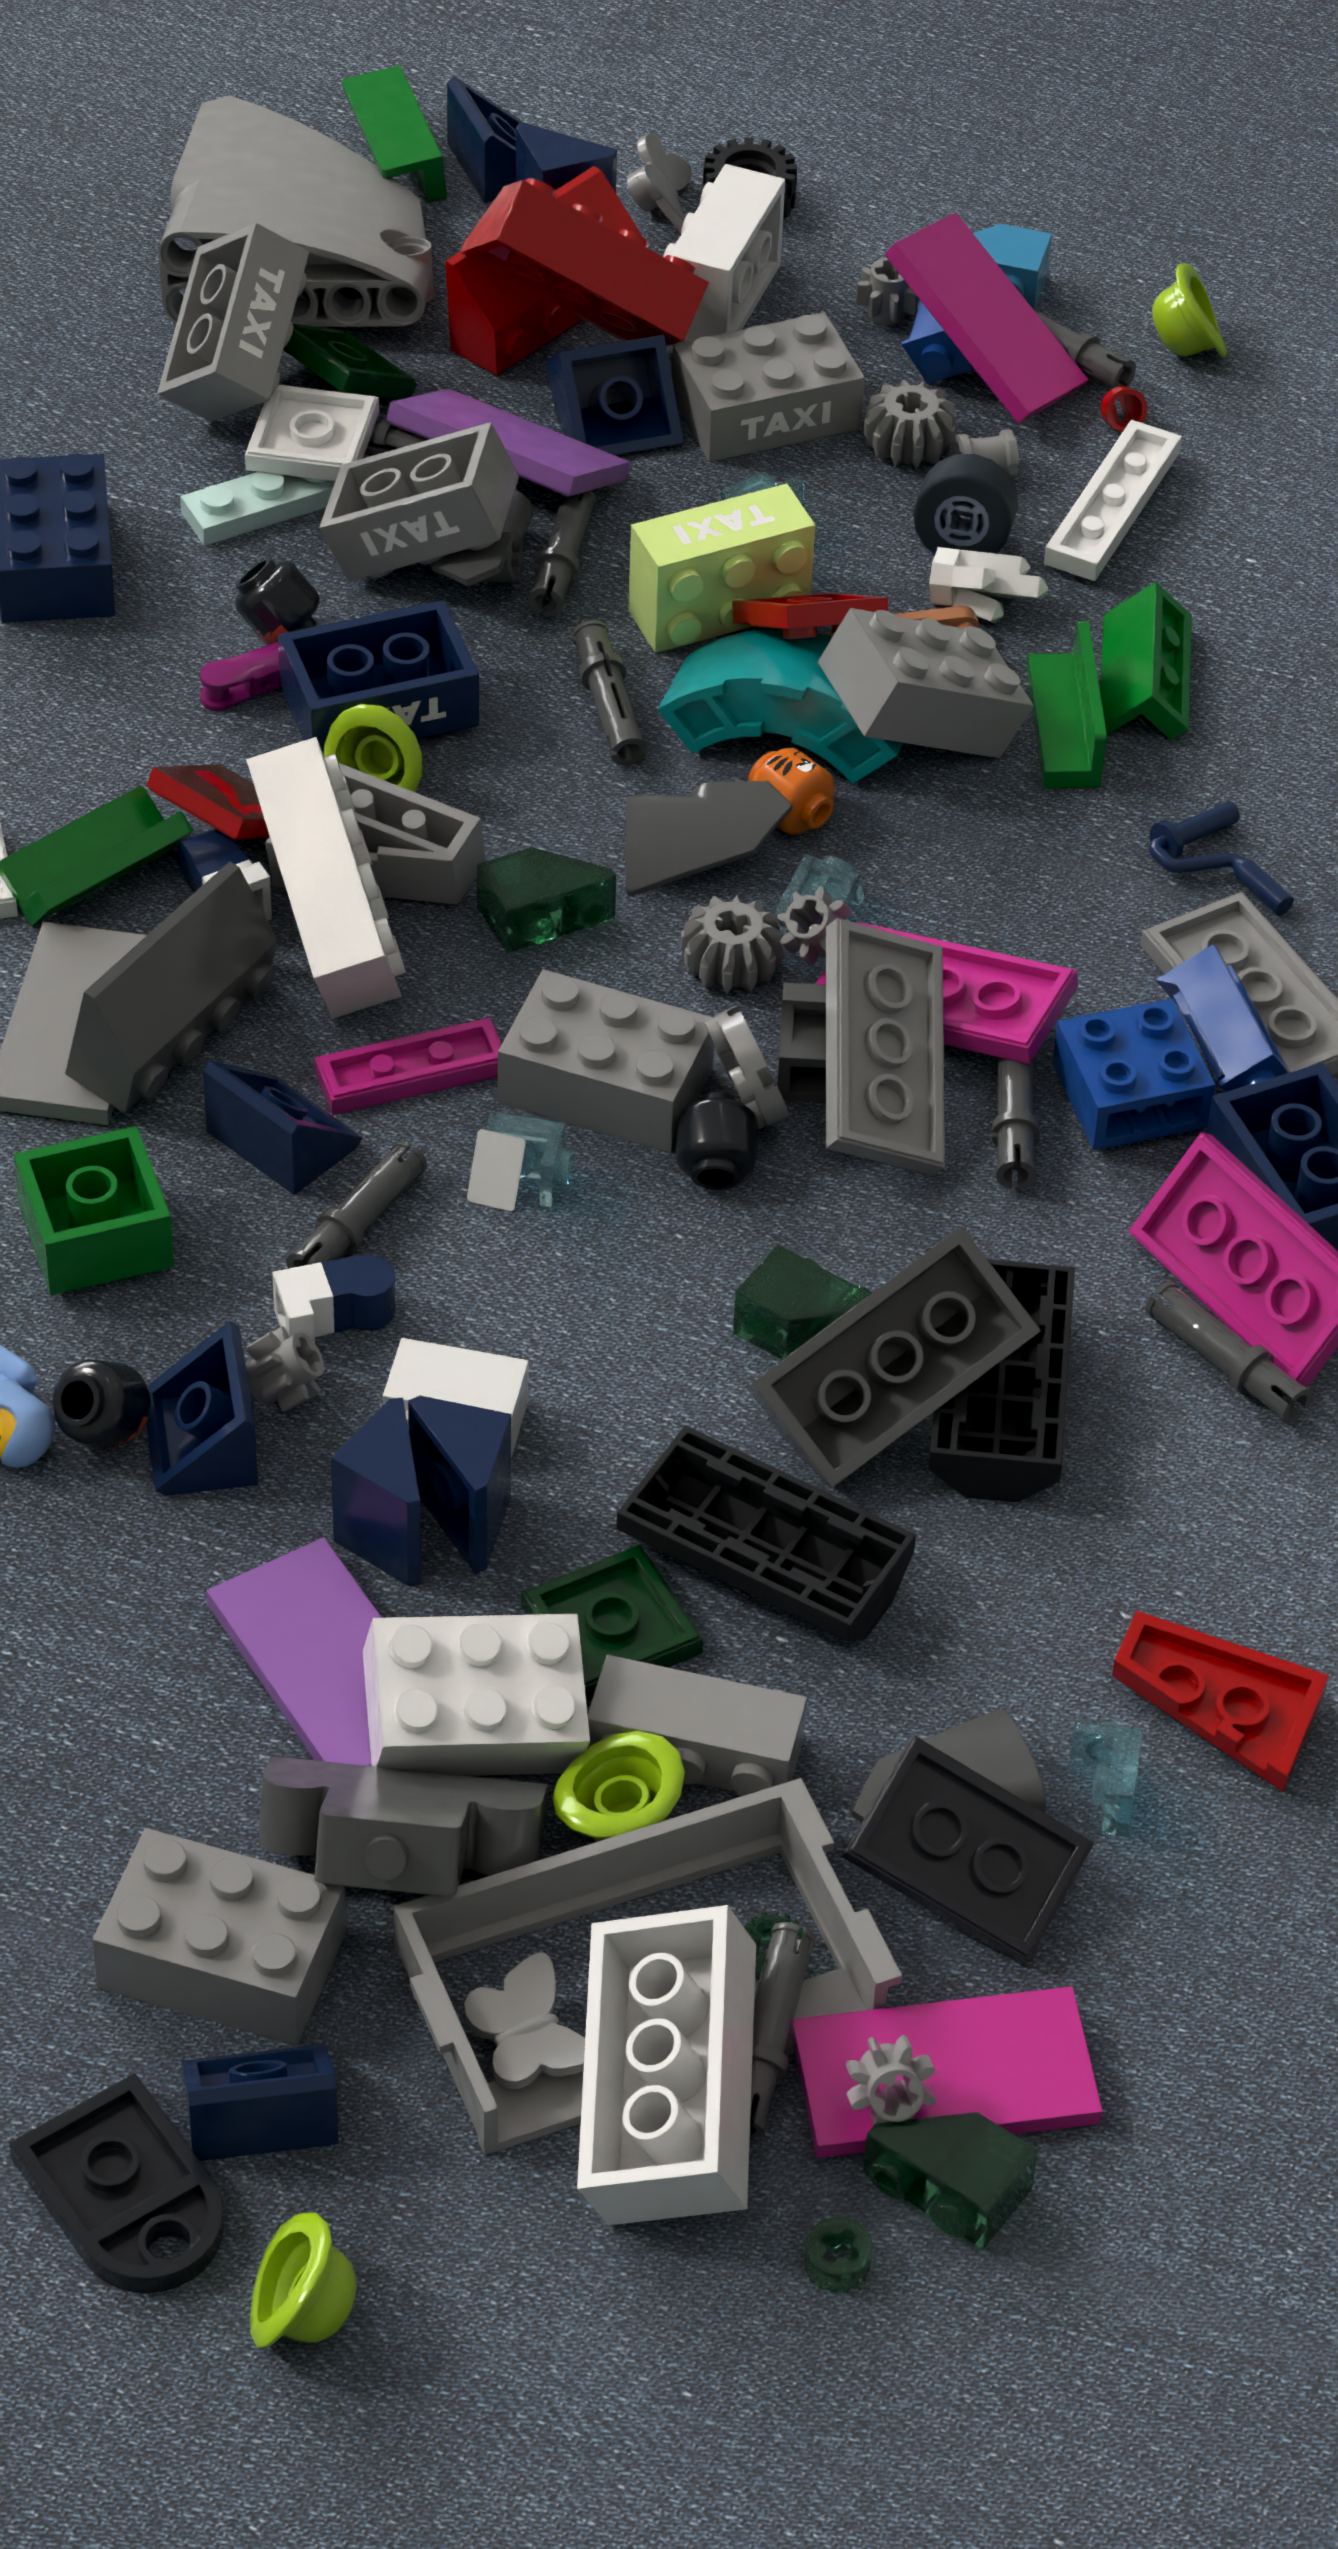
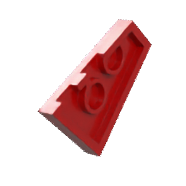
(1224, 1692)

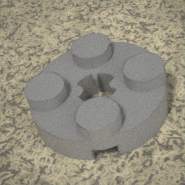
(746, 1066)

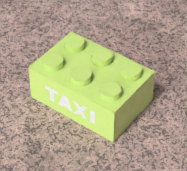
(707, 556)

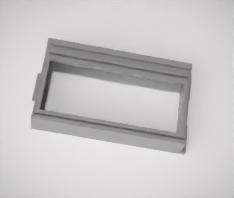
(612, 1873)

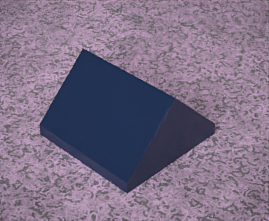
(481, 138)
(559, 157)
(273, 1125)
(204, 1419)
(462, 1471)
(379, 1495)
(261, 2102)

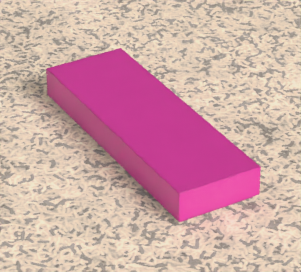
(409, 1066)

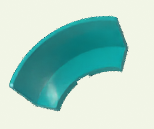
(770, 686)

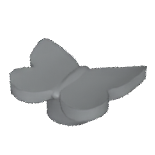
(659, 179)
(524, 2025)

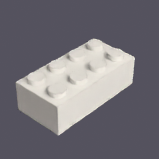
(328, 876)
(668, 2066)

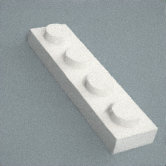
(1112, 500)

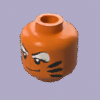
(802, 783)

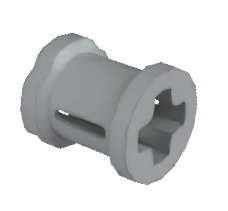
(1000, 448)

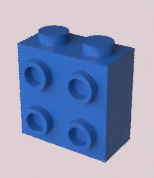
(1133, 1074)

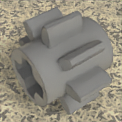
(885, 294)
(807, 923)
(284, 1369)
(882, 2065)

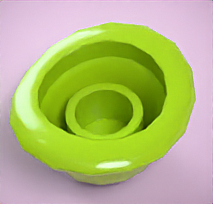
(1186, 316)
(376, 744)
(620, 1785)
(301, 2285)

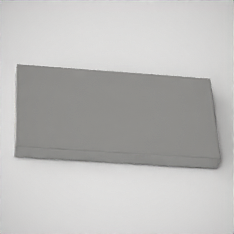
(1283, 988)
(45, 1020)
(884, 1047)

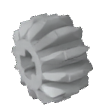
(910, 423)
(731, 944)

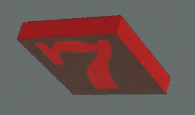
(212, 796)

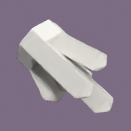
(967, 576)

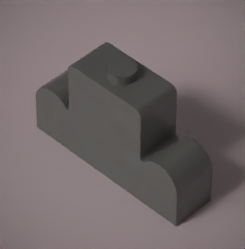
(398, 1824)

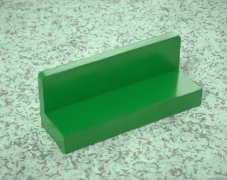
(396, 129)
(1147, 662)
(1068, 715)
(90, 854)

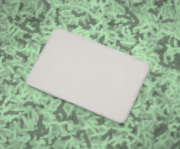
(496, 1170)

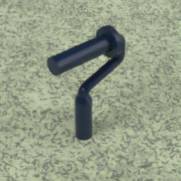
(1169, 841)

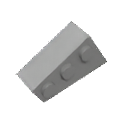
(413, 841)

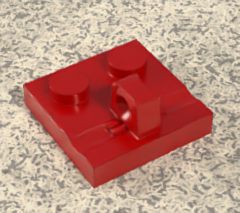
(802, 614)

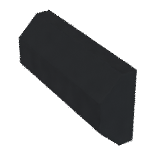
(1009, 1425)
(769, 1534)

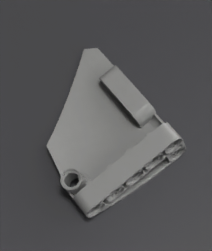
(276, 172)

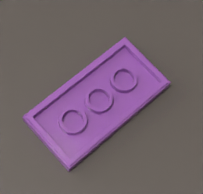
(534, 450)
(304, 1638)

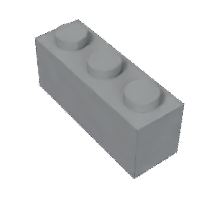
(723, 1729)

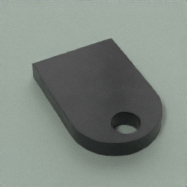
(120, 2181)

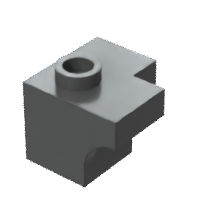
(802, 1043)

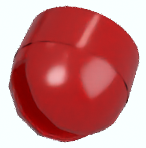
(1132, 404)

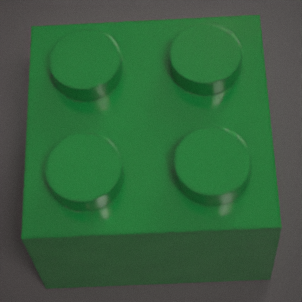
(94, 1210)

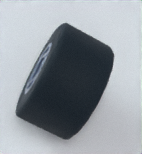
(969, 488)

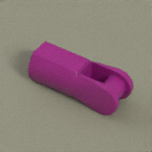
(239, 678)

